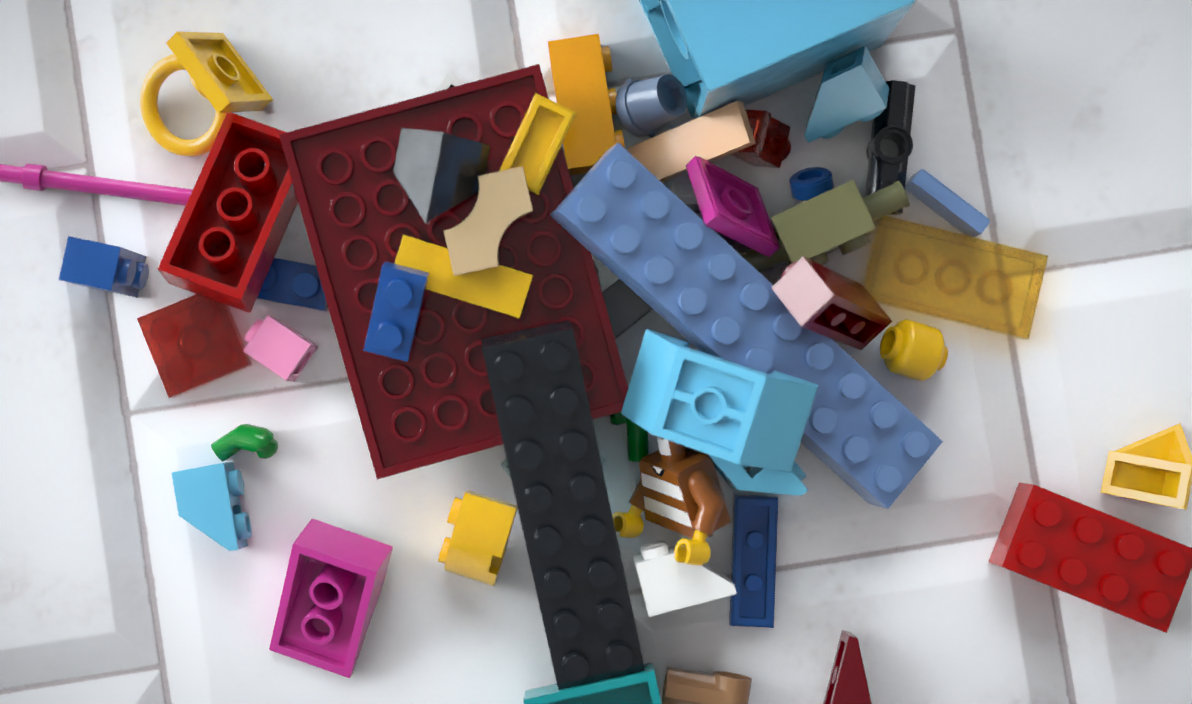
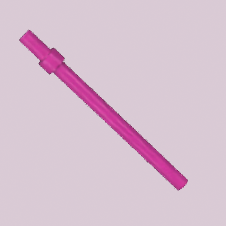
(39, 177)

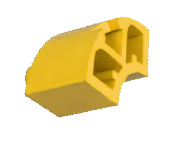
(477, 537)

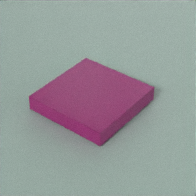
(732, 206)

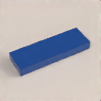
(753, 561)

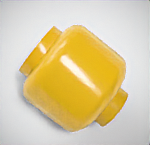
(913, 350)

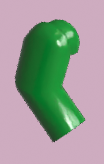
(636, 437)
(248, 438)

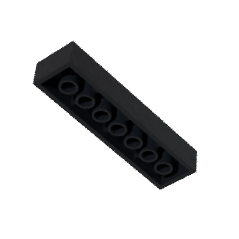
(563, 503)

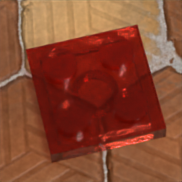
(193, 343)

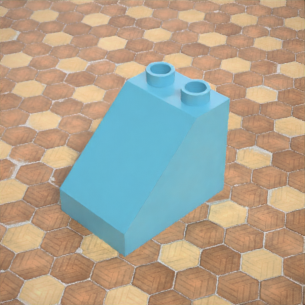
(761, 46)

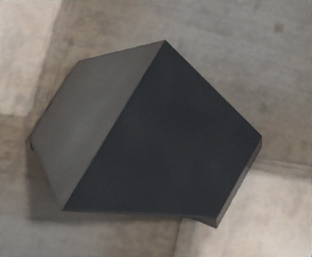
(438, 169)

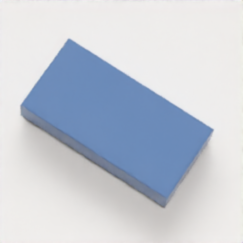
(947, 203)

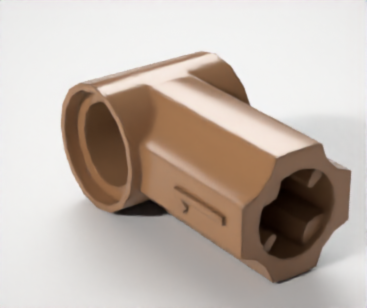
(702, 688)

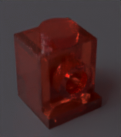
(771, 141)

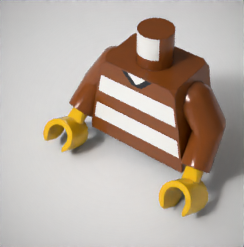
(680, 494)

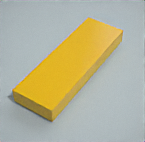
(492, 288)

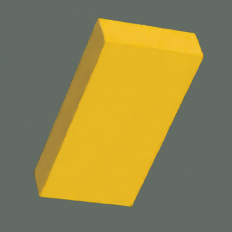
(539, 140)

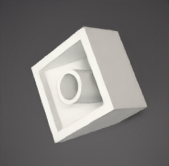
(676, 585)

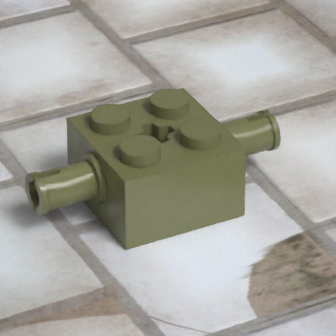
(828, 223)

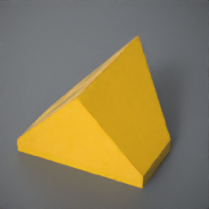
(1152, 470)

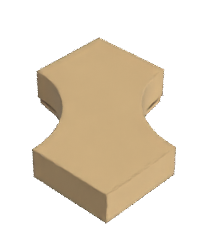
(477, 239)

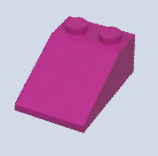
(329, 596)

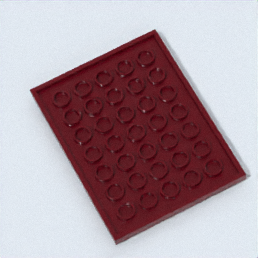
(355, 221)

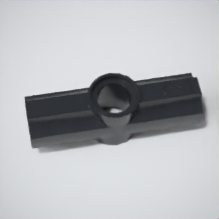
(895, 125)

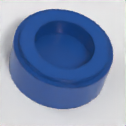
(810, 183)

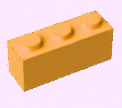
(581, 86)

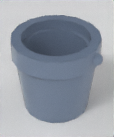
(650, 104)

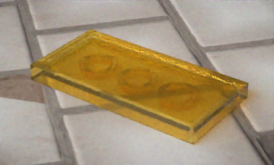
(954, 277)

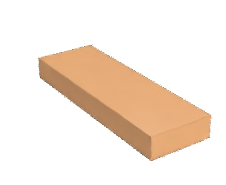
(706, 137)

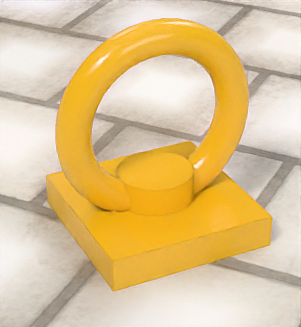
(215, 73)

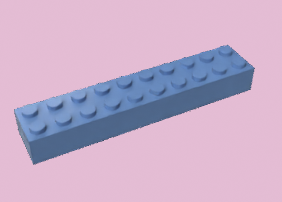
(735, 315)

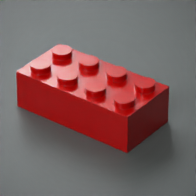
(233, 216)
(1093, 556)

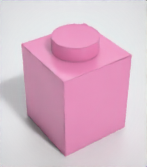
(279, 347)

